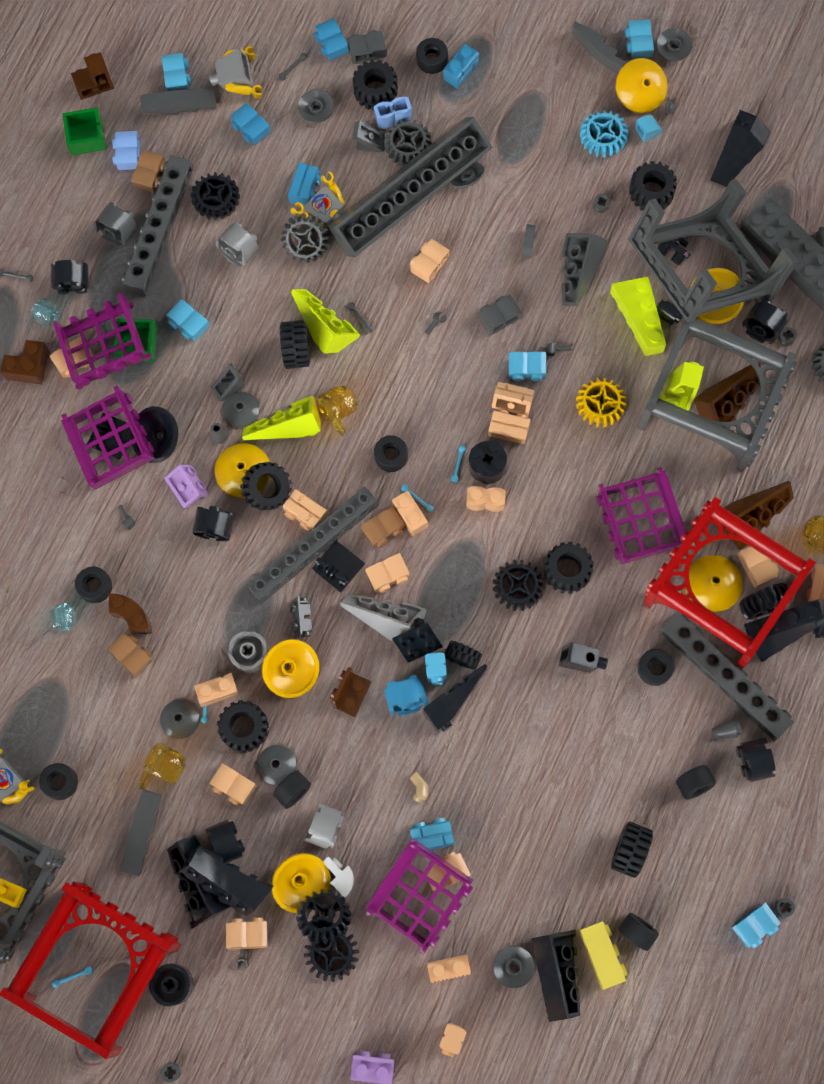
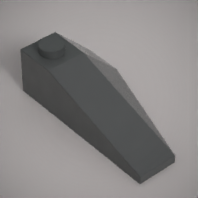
(582, 258)

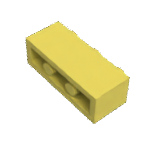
(603, 955)

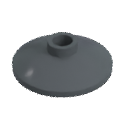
(674, 38)
(312, 100)
(469, 176)
(243, 416)
(186, 726)
(276, 753)
(525, 968)

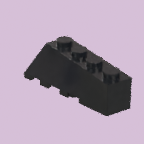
(788, 628)
(225, 881)
(200, 903)
(558, 974)

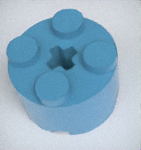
(405, 696)

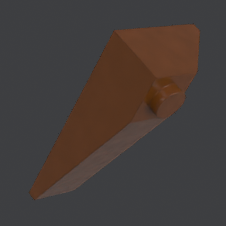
(728, 396)
(761, 507)

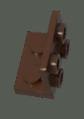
(350, 692)

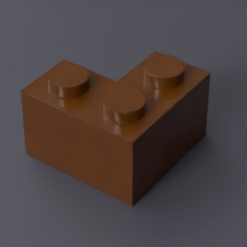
(94, 78)
(29, 367)

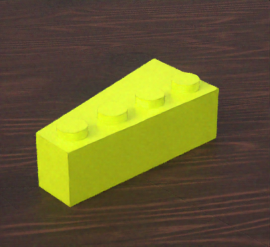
(641, 314)
(682, 385)

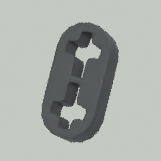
(528, 242)

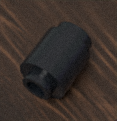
(669, 312)

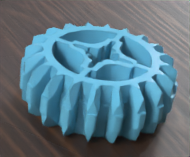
(606, 140)

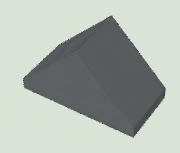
(228, 383)

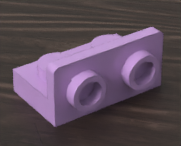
(186, 485)
(372, 1068)

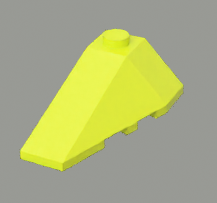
(325, 328)
(294, 422)

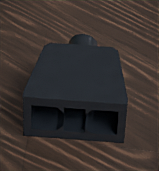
(574, 657)

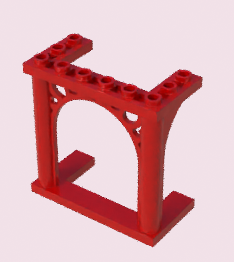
(665, 593)
(156, 951)

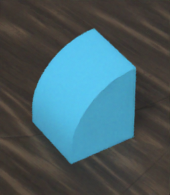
(647, 128)

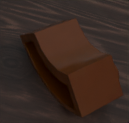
(131, 612)

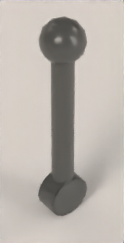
(282, 76)
(29, 278)
(351, 306)

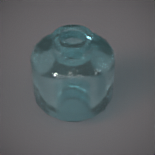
(45, 312)
(63, 617)

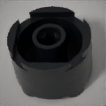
(69, 276)
(765, 321)
(491, 452)
(213, 523)
(756, 760)
(224, 841)
(183, 984)

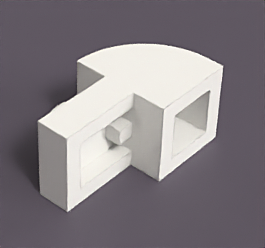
(344, 879)

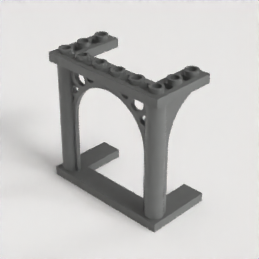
(717, 217)
(741, 445)
(46, 858)

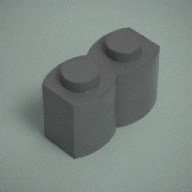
(367, 47)
(500, 314)

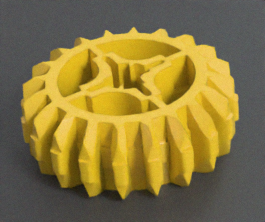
(608, 403)

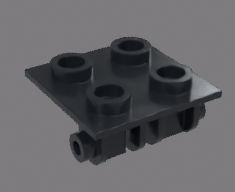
(111, 443)
(338, 566)
(417, 641)

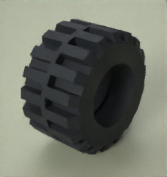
(374, 72)
(652, 173)
(294, 344)
(282, 486)
(572, 552)
(235, 711)
(632, 849)

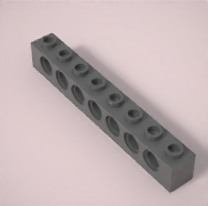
(173, 167)
(313, 545)
(773, 729)

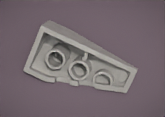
(383, 616)

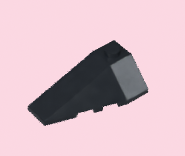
(742, 145)
(446, 708)

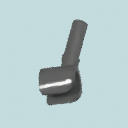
(435, 321)
(552, 348)
(129, 523)
(242, 958)

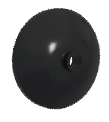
(161, 432)

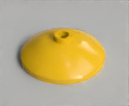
(633, 91)
(725, 280)
(227, 471)
(713, 595)
(299, 676)
(312, 875)

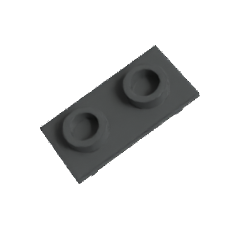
(299, 608)

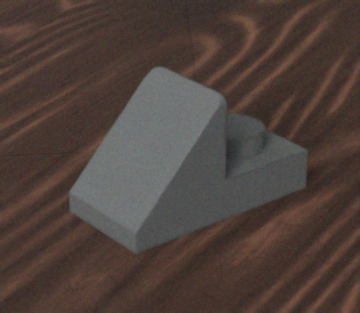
(368, 138)

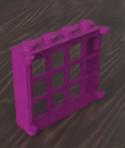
(94, 319)
(80, 449)
(670, 507)
(394, 878)

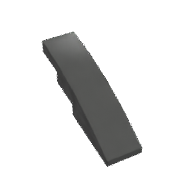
(595, 45)
(178, 100)
(140, 832)

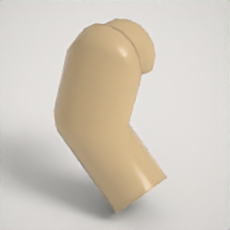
(421, 788)

